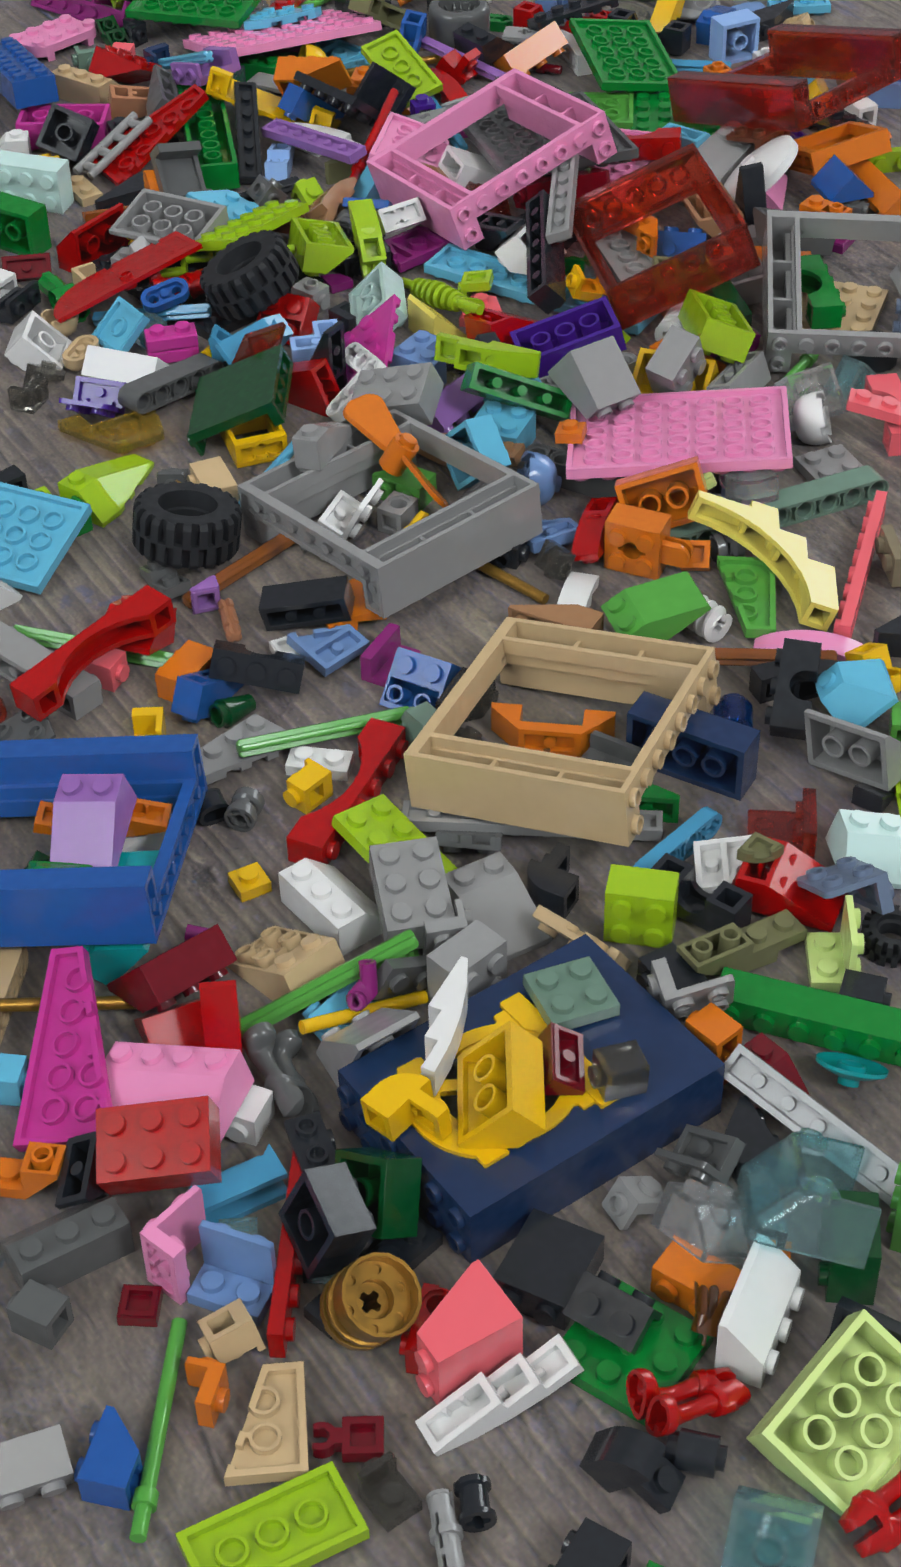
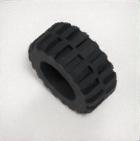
(249, 275)
(186, 525)

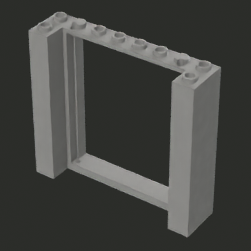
(783, 290)
(417, 557)

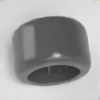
(449, 15)

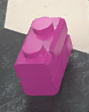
(172, 342)

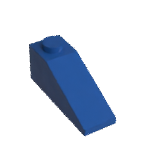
(704, 21)
(299, 104)
(197, 692)

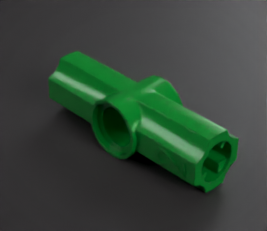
(54, 288)

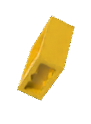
(255, 448)

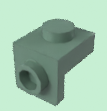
(82, 58)

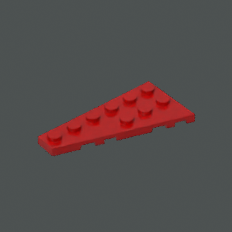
(165, 125)

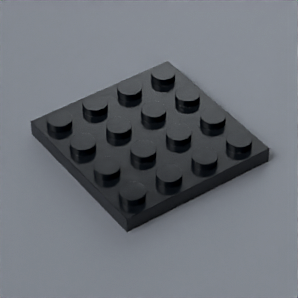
(337, 98)

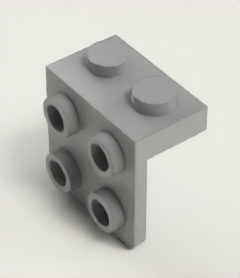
(691, 998)

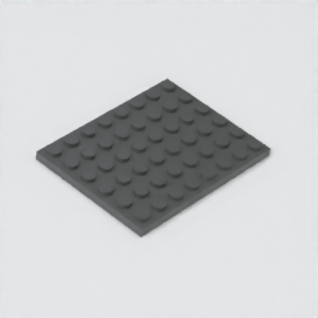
(508, 142)

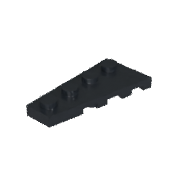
(572, 9)

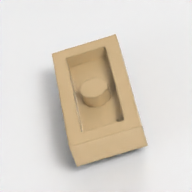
(84, 191)

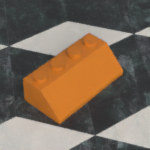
(886, 194)

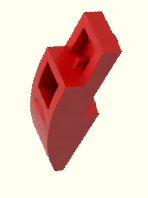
(590, 533)

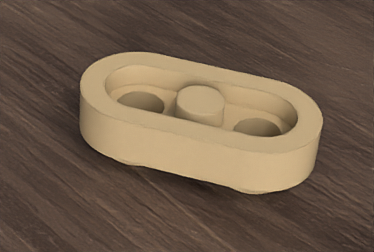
(74, 355)

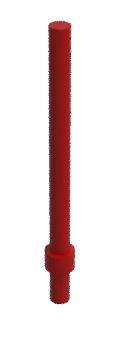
(359, 167)

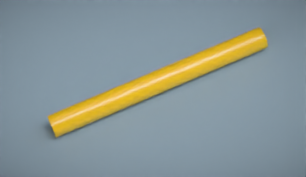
(345, 1016)

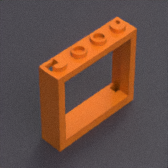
(848, 141)

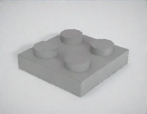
(825, 462)

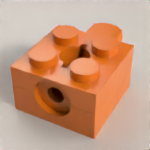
(650, 533)

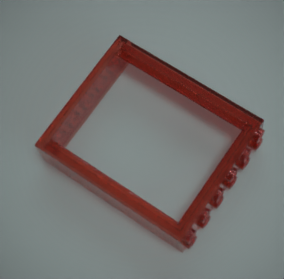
(645, 194)

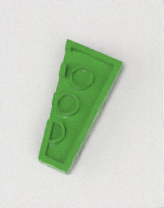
(751, 593)

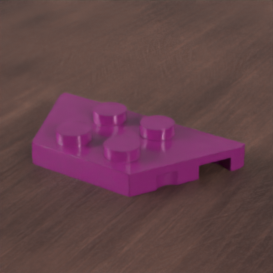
(414, 247)

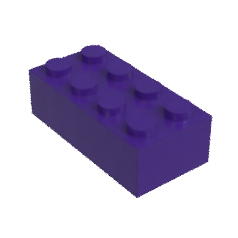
(569, 331)

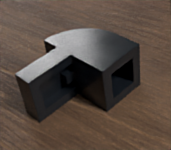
(552, 883)
(633, 1459)

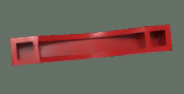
(46, 684)
(380, 749)

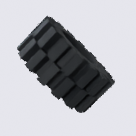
(876, 944)

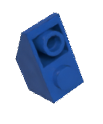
(111, 1464)

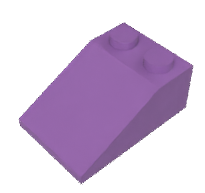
(91, 819)

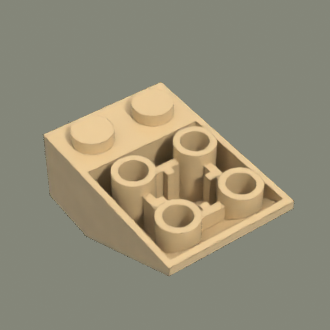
(285, 960)

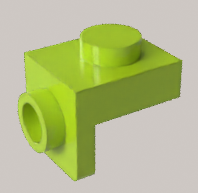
(306, 190)

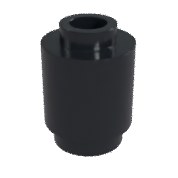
(696, 1452)

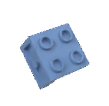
(232, 1269)

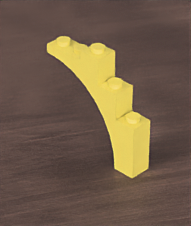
(757, 528)

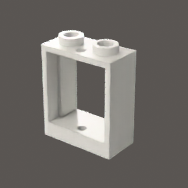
(400, 217)

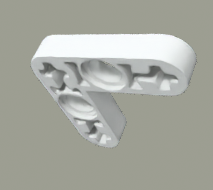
(358, 359)

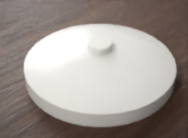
(776, 159)

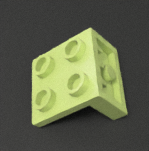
(834, 952)

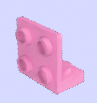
(169, 1240)

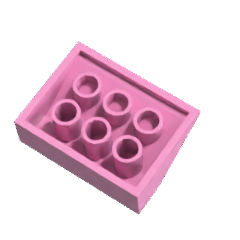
(172, 1072)

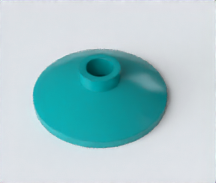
(851, 1068)

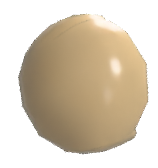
(66, 328)

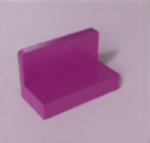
(379, 656)

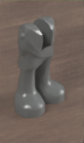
(273, 1058)

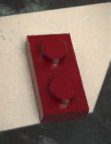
(28, 266)

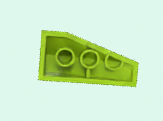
(107, 485)

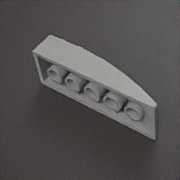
(723, 154)

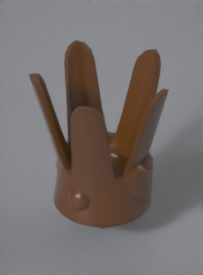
(707, 1310)

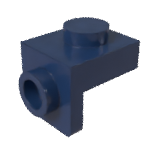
(156, 52)

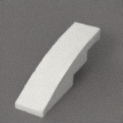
(446, 1025)
(495, 1399)

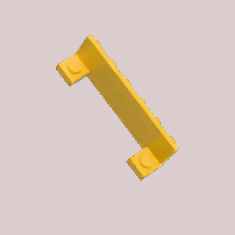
(221, 84)

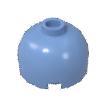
(543, 471)

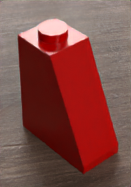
(313, 385)

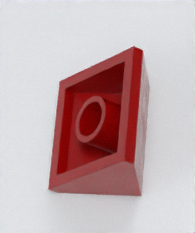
(174, 1025)

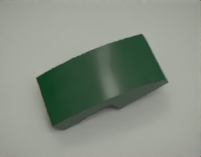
(110, 30)

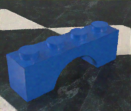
(414, 28)

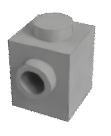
(315, 290)

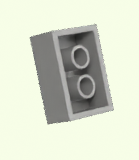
(407, 388)
(409, 885)

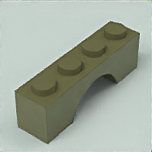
(380, 10)

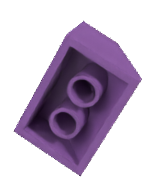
(454, 406)

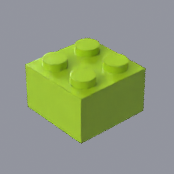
(640, 906)

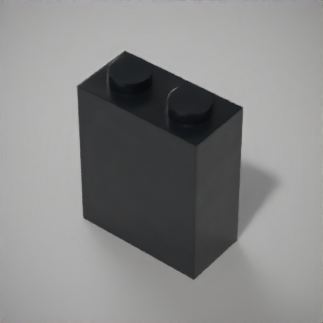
(547, 1266)

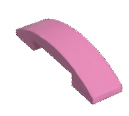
(829, 640)

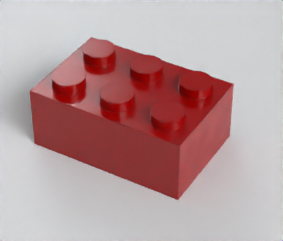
(158, 1145)

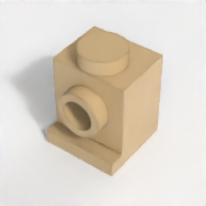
(229, 1333)

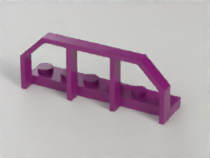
(83, 8)

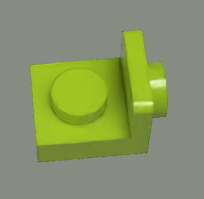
(476, 282)

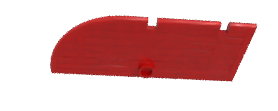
(124, 274)

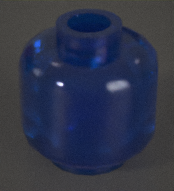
(735, 708)

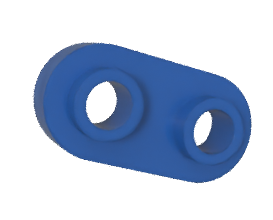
(165, 295)

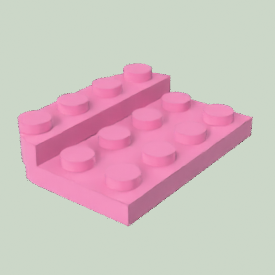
(56, 35)
(396, 128)

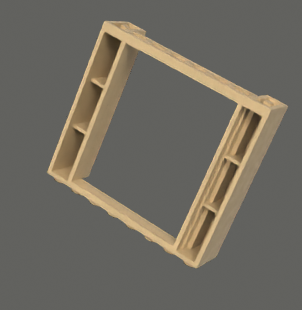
(549, 788)

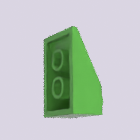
(657, 607)

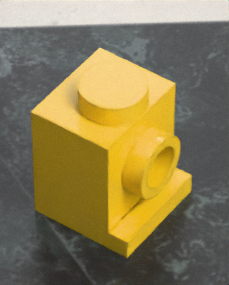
(308, 787)

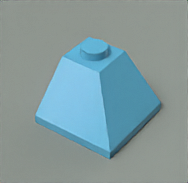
(856, 690)

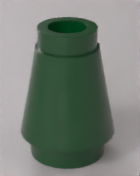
(230, 710)

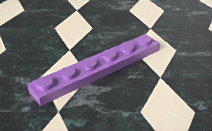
(314, 141)

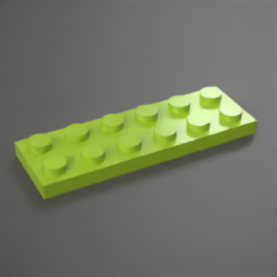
(262, 218)

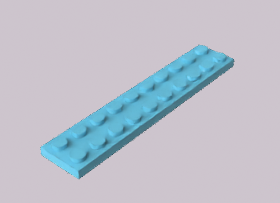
(453, 262)

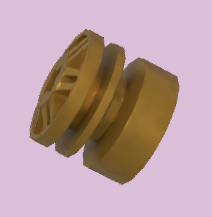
(390, 1297)

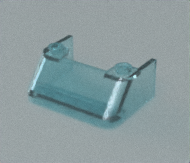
(795, 1202)

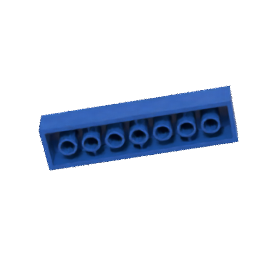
(23, 77)

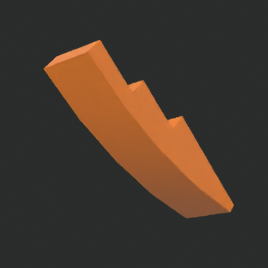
(147, 818)

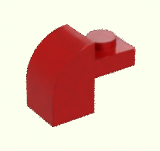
(460, 67)

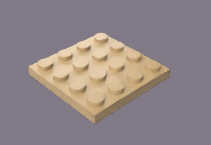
(862, 306)

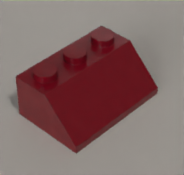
(175, 971)

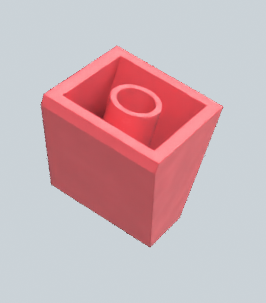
(467, 1334)

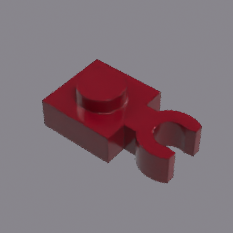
(357, 1439)

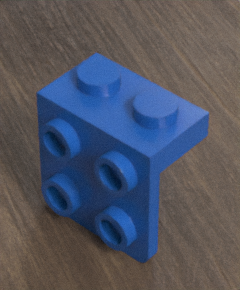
(674, 242)

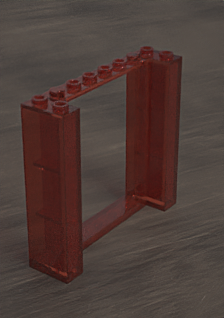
(759, 100)

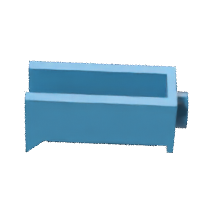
(246, 1188)

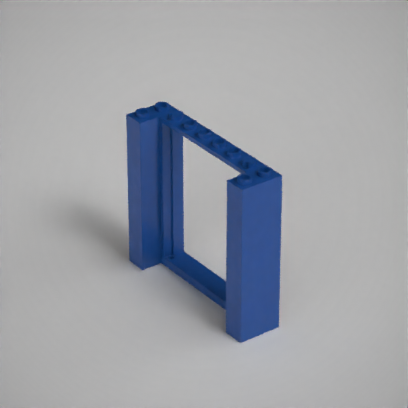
(98, 902)

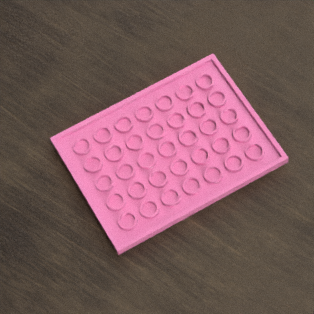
(325, 27)
(722, 427)

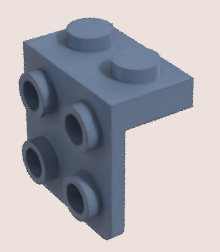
(849, 875)

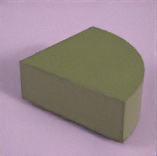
(759, 849)

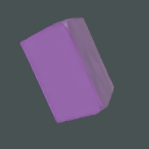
(205, 595)

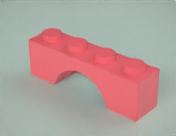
(884, 386)

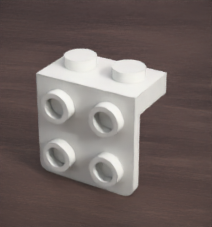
(346, 512)

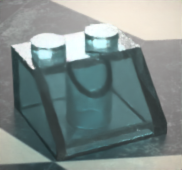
(771, 1530)

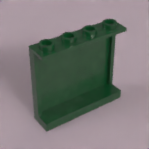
(241, 394)

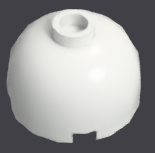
(811, 419)

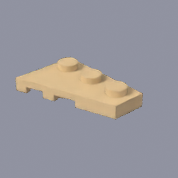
(554, 924)
(275, 1430)

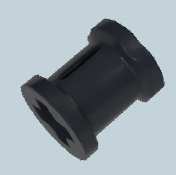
(475, 1503)

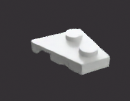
(717, 861)

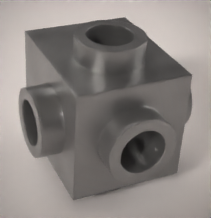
(266, 190)

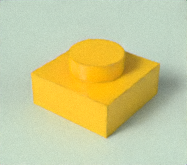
(249, 882)

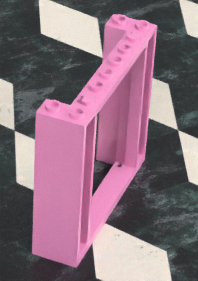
(537, 106)

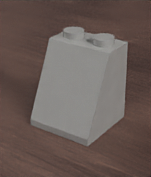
(596, 378)

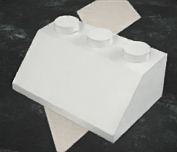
(513, 252)
(118, 365)
(329, 903)
(758, 1315)

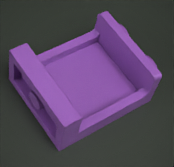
(192, 73)

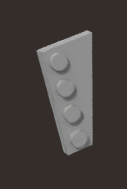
(221, 754)

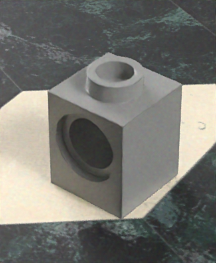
(396, 512)

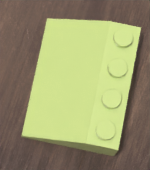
(840, 1416)

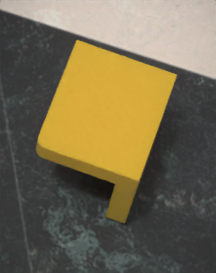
(148, 721)

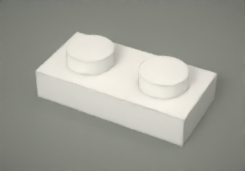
(335, 760)

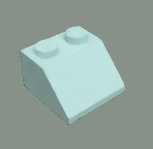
(869, 838)

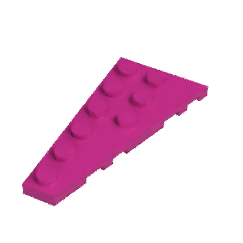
(376, 333)
(67, 1056)

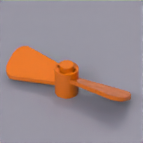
(375, 421)

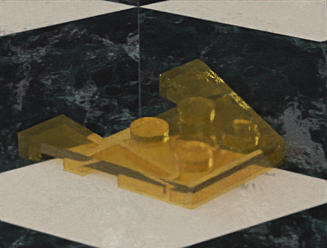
(116, 434)

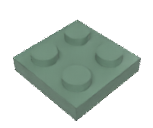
(571, 994)

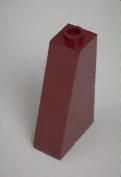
(586, 182)

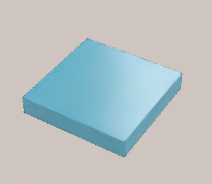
(120, 326)

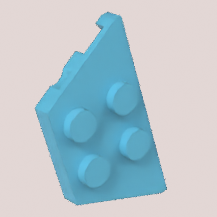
(348, 52)
(232, 200)

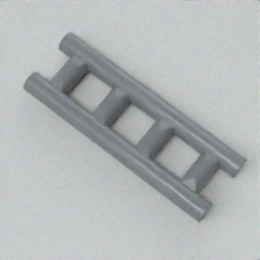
(110, 154)

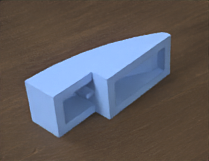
(279, 161)

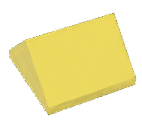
(426, 318)

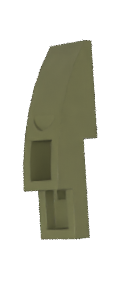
(743, 947)

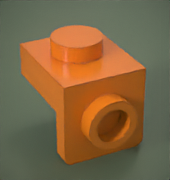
(213, 1387)

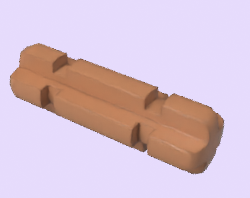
(229, 620)

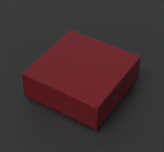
(140, 1305)

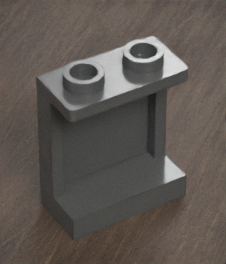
(178, 167)

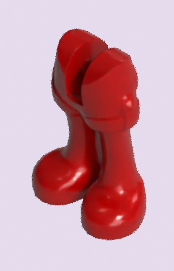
(708, 1391)
(875, 1505)

